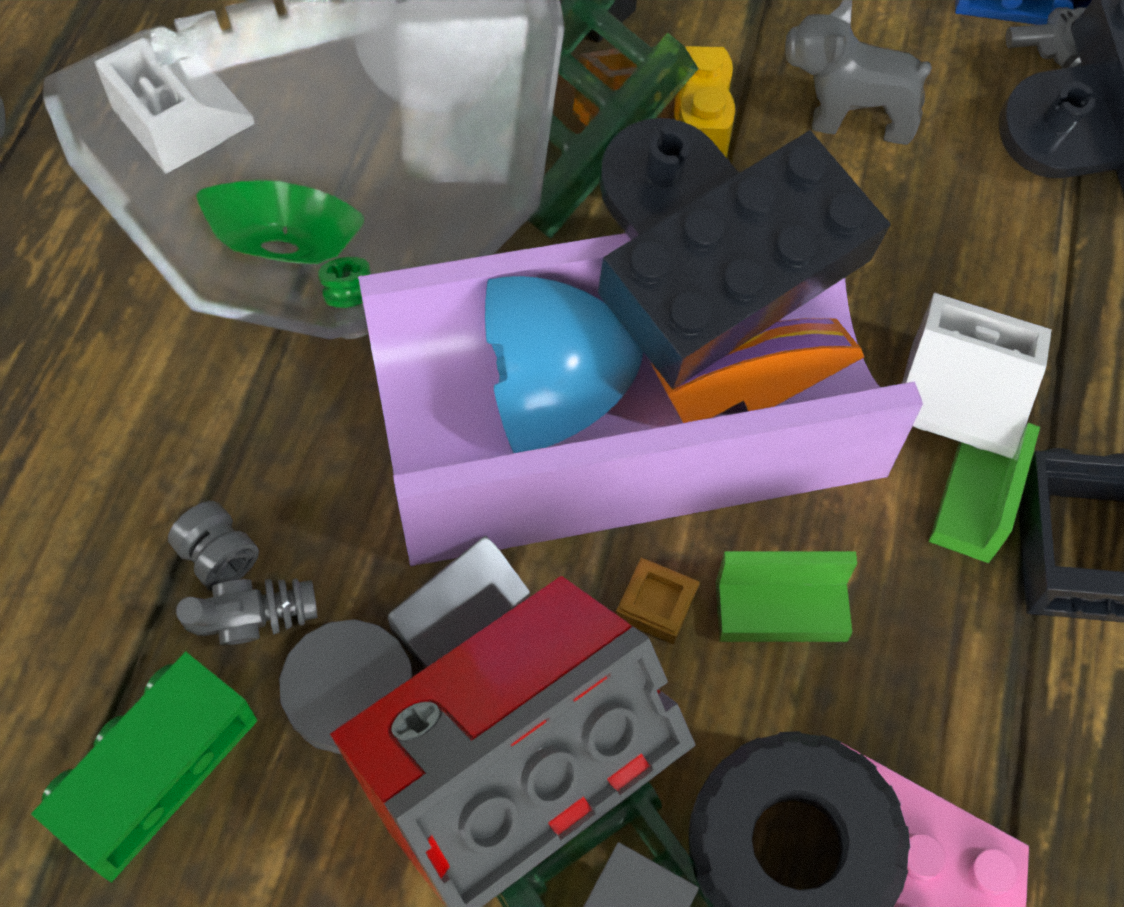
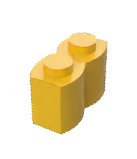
(706, 96)

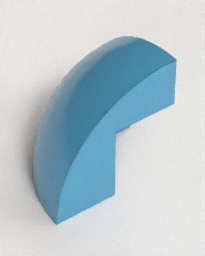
(557, 359)

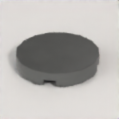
(338, 676)

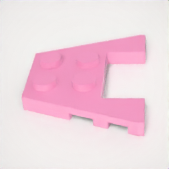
(955, 854)

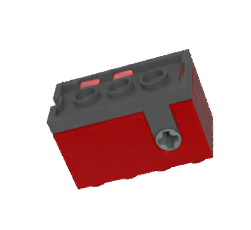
(515, 742)

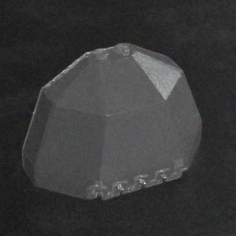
(396, 106)

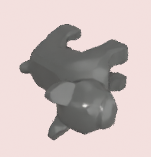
(857, 74)

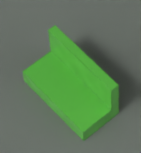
(982, 498)
(784, 596)

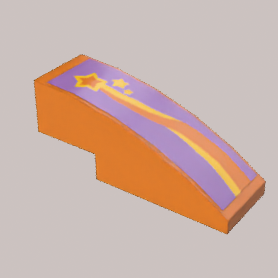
(767, 368)

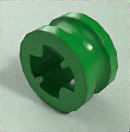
(342, 281)

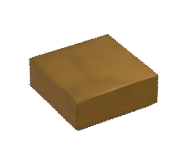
(657, 600)

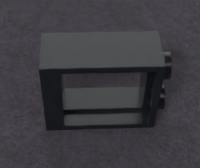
(1060, 589)

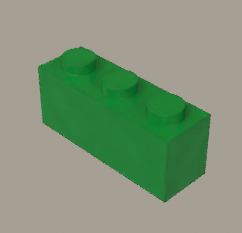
(144, 766)

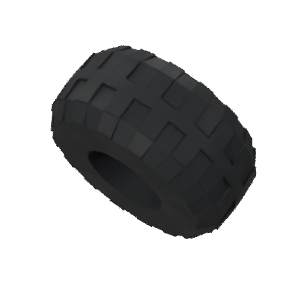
(813, 772)

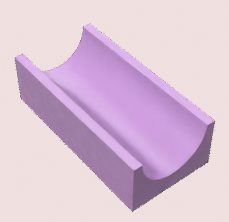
(627, 467)

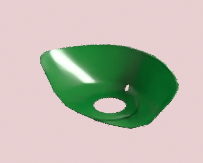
(258, 210)

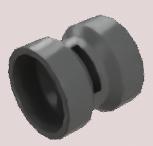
(212, 544)

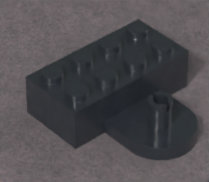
(1073, 116)
(723, 248)

